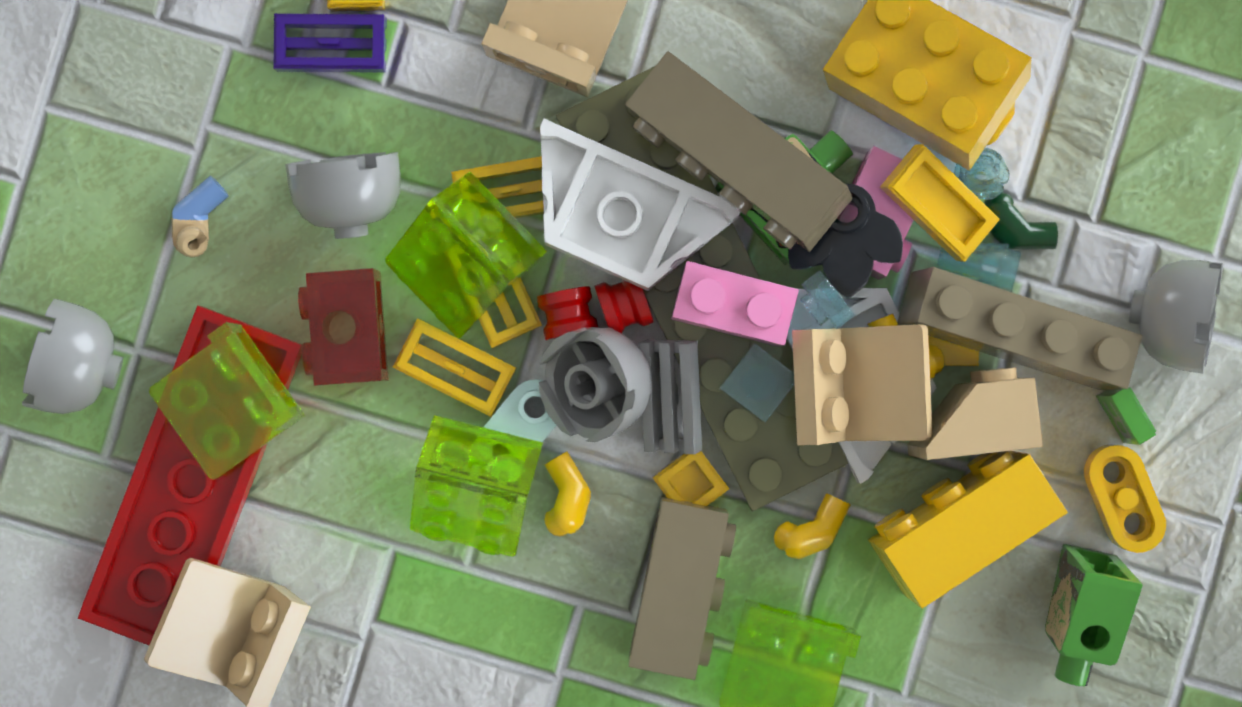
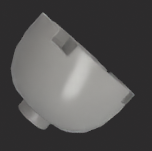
(345, 191)
(1179, 313)
(71, 361)
(595, 382)

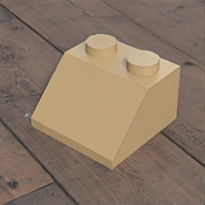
(984, 417)

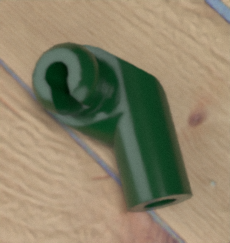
(1016, 231)

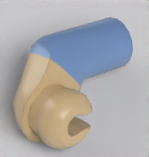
(190, 217)

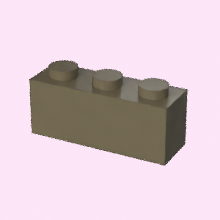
(681, 588)

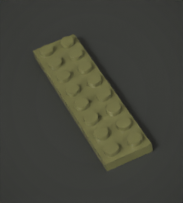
(758, 453)

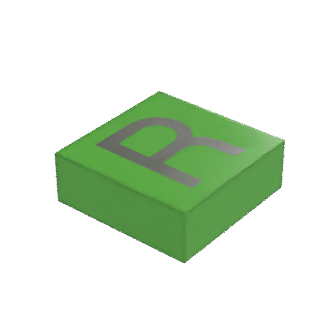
(1127, 415)

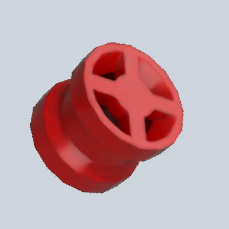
(623, 305)
(566, 311)

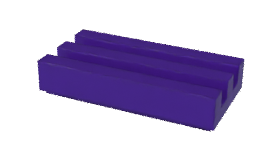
(377, 44)

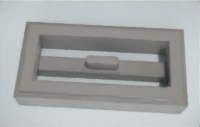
(667, 438)

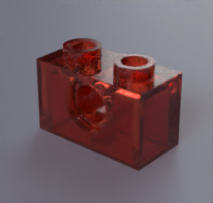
(365, 353)

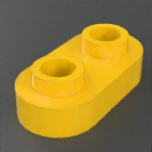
(1126, 495)

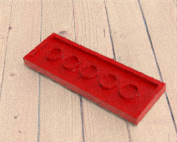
(174, 506)

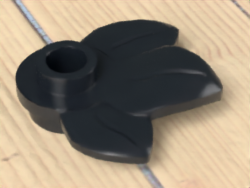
(852, 247)

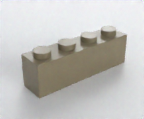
(738, 152)
(1020, 329)

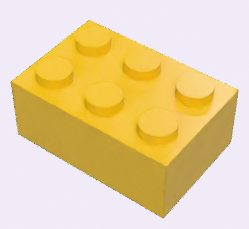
(928, 75)
(965, 524)

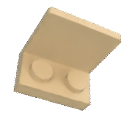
(555, 39)
(862, 384)
(228, 631)

